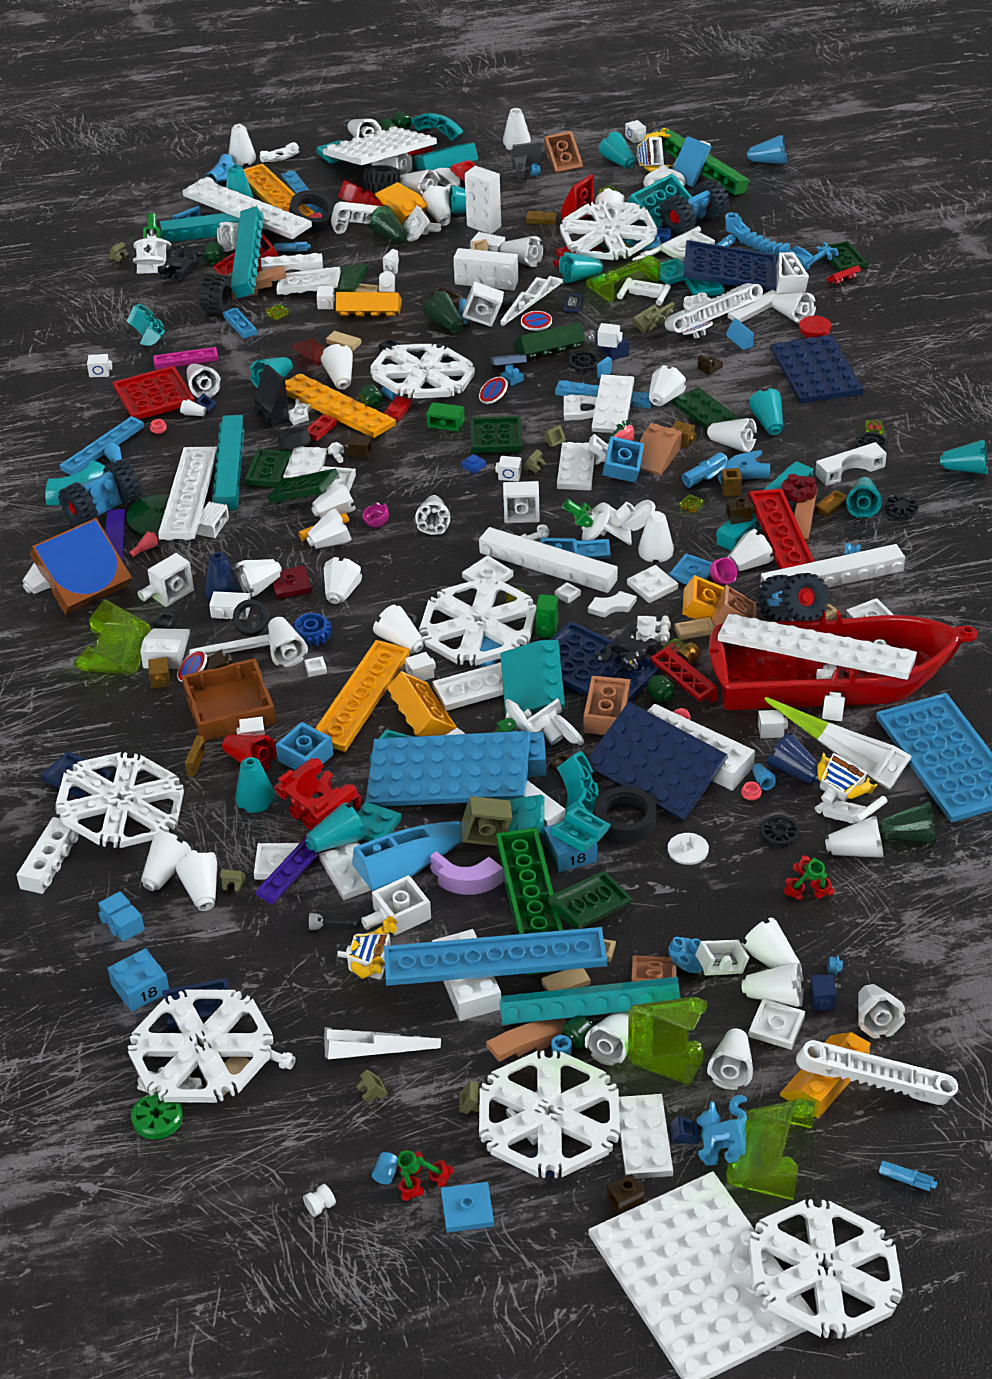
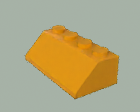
(368, 303)
(420, 706)
(822, 1088)

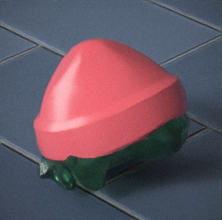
(623, 431)

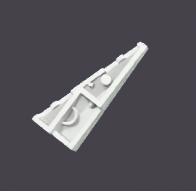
(535, 292)
(362, 1043)

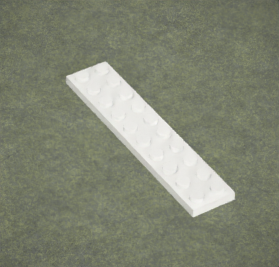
(234, 202)
(188, 493)
(817, 646)

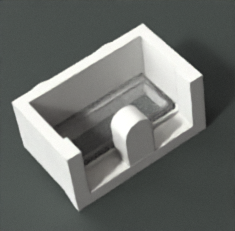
(722, 957)

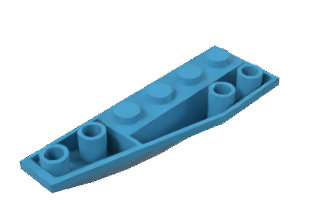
(403, 852)

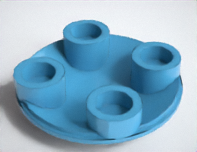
(655, 243)
(683, 952)

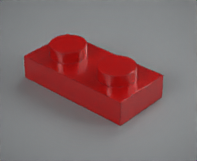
(848, 273)
(398, 407)
(321, 427)

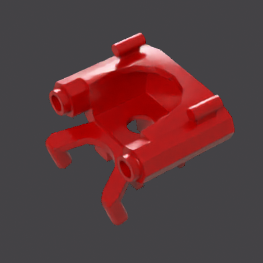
(303, 784)

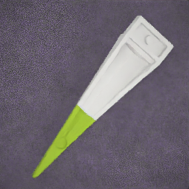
(879, 759)

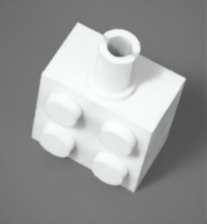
(168, 580)
(403, 902)

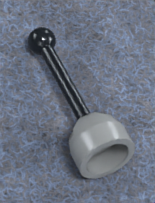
(316, 922)

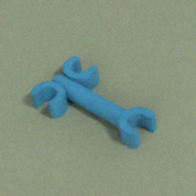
(822, 251)

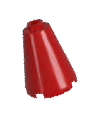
(250, 745)

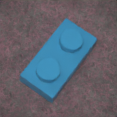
(593, 548)

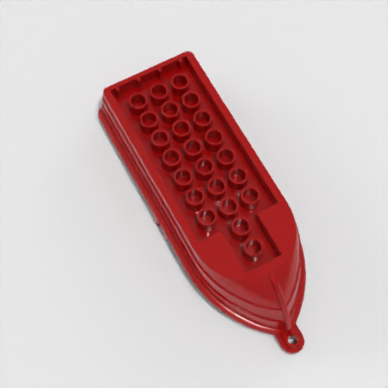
(753, 674)

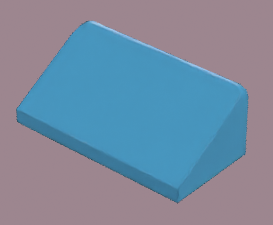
(193, 212)
(740, 335)
(561, 543)

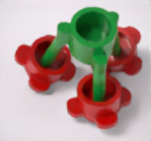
(811, 870)
(410, 1164)

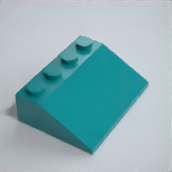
(445, 157)
(656, 193)
(533, 675)

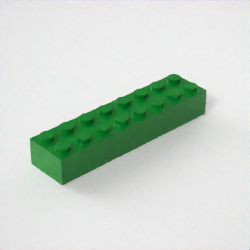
(527, 882)

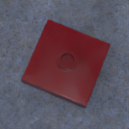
(292, 582)

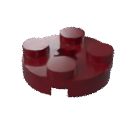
(799, 488)

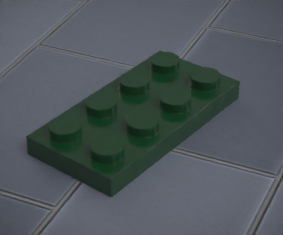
(703, 408)
(303, 486)
(589, 900)

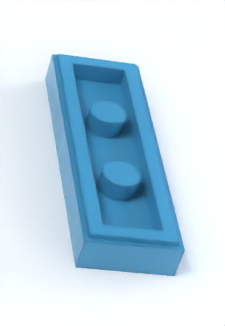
(240, 323)

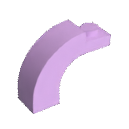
(466, 880)

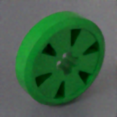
(156, 1128)

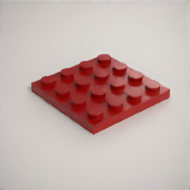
(153, 392)

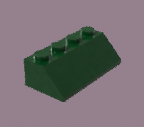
(550, 340)

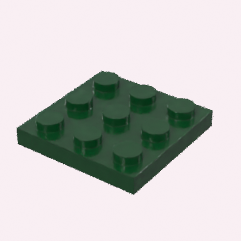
(496, 434)

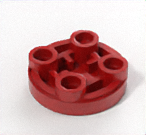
(814, 326)

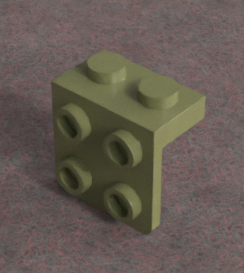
(652, 317)

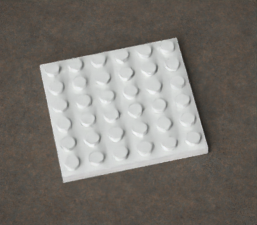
(379, 146)

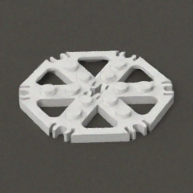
(608, 229)
(418, 371)
(474, 632)
(133, 798)
(189, 1055)
(549, 1127)
(809, 1273)

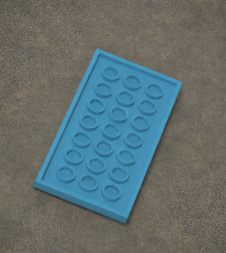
(943, 753)
(448, 768)

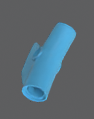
(220, 171)
(748, 466)
(705, 470)

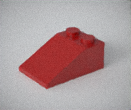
(579, 195)

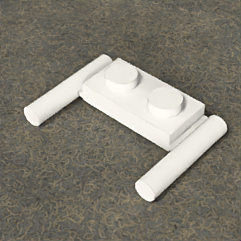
(645, 288)
(848, 811)

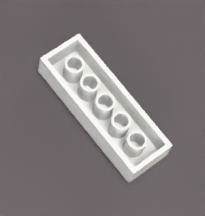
(739, 760)

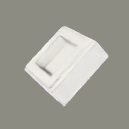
(567, 592)
(315, 666)

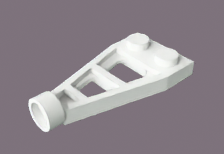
(572, 407)

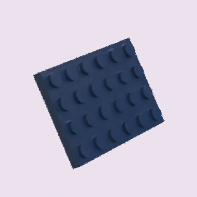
(729, 265)
(816, 369)
(579, 664)
(657, 759)

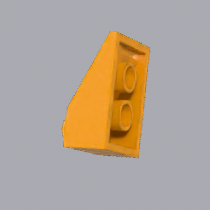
(401, 200)
(700, 598)

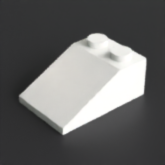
(165, 643)

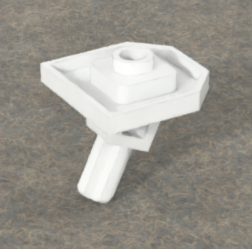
(419, 224)

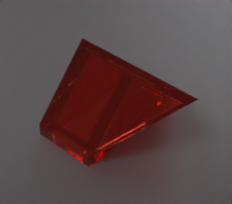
(310, 349)

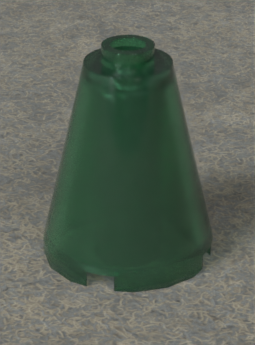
(387, 224)
(443, 311)
(910, 825)

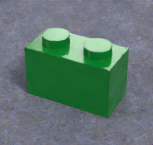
(445, 416)
(547, 616)

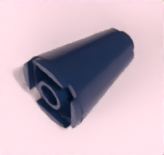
(220, 576)
(794, 759)

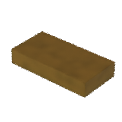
(540, 217)
(831, 503)
(195, 756)

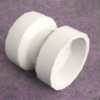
(319, 1200)

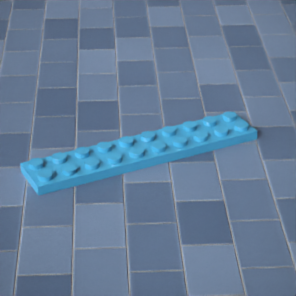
(494, 956)

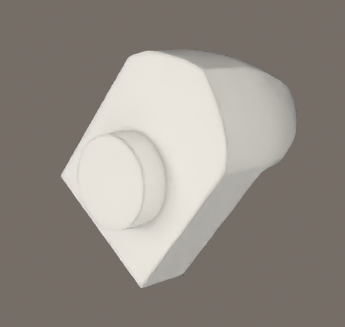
(386, 282)

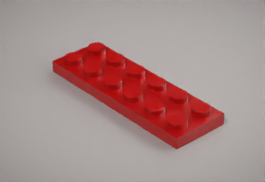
(780, 528)

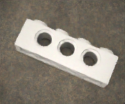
(46, 856)

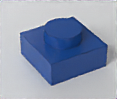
(664, 234)
(473, 463)

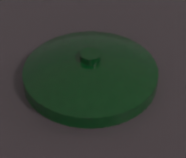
(147, 514)

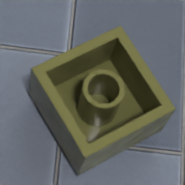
(484, 819)

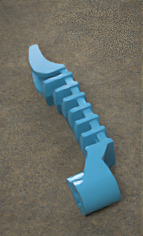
(736, 226)

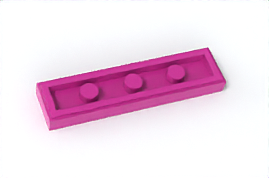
(185, 358)

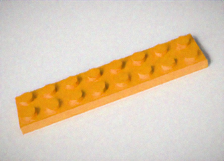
(272, 189)
(338, 406)
(362, 693)

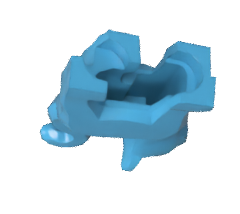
(725, 1134)

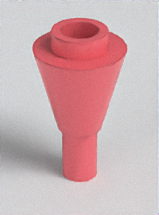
(147, 542)

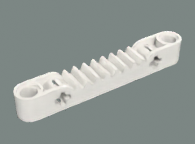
(714, 308)
(847, 1063)

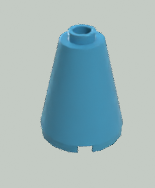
(769, 151)

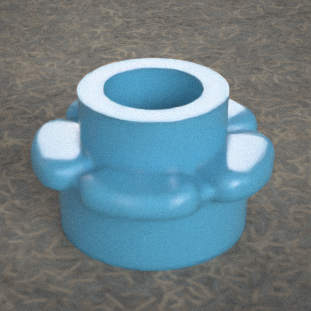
(534, 170)
(834, 966)

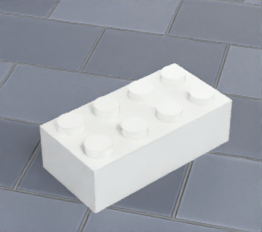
(483, 199)
(487, 268)
(472, 995)

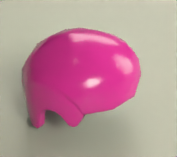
(376, 515)
(723, 571)

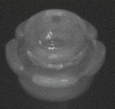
(590, 336)

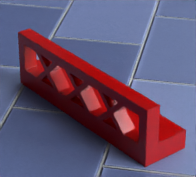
(684, 671)

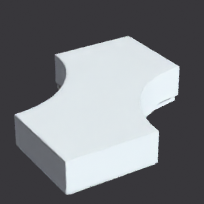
(299, 412)
(605, 606)

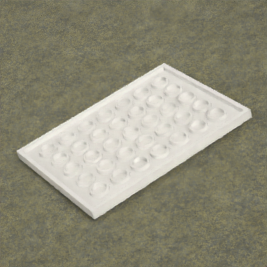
(692, 1278)

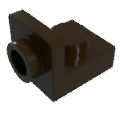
(709, 365)

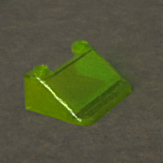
(604, 282)
(118, 641)
(660, 1037)
(766, 1135)

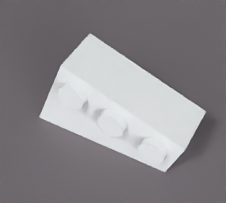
(790, 274)

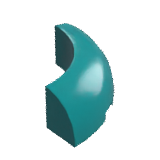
(437, 121)
(144, 322)
(54, 485)
(579, 783)

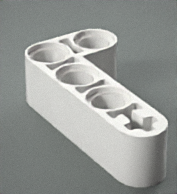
(349, 216)

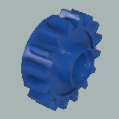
(313, 628)

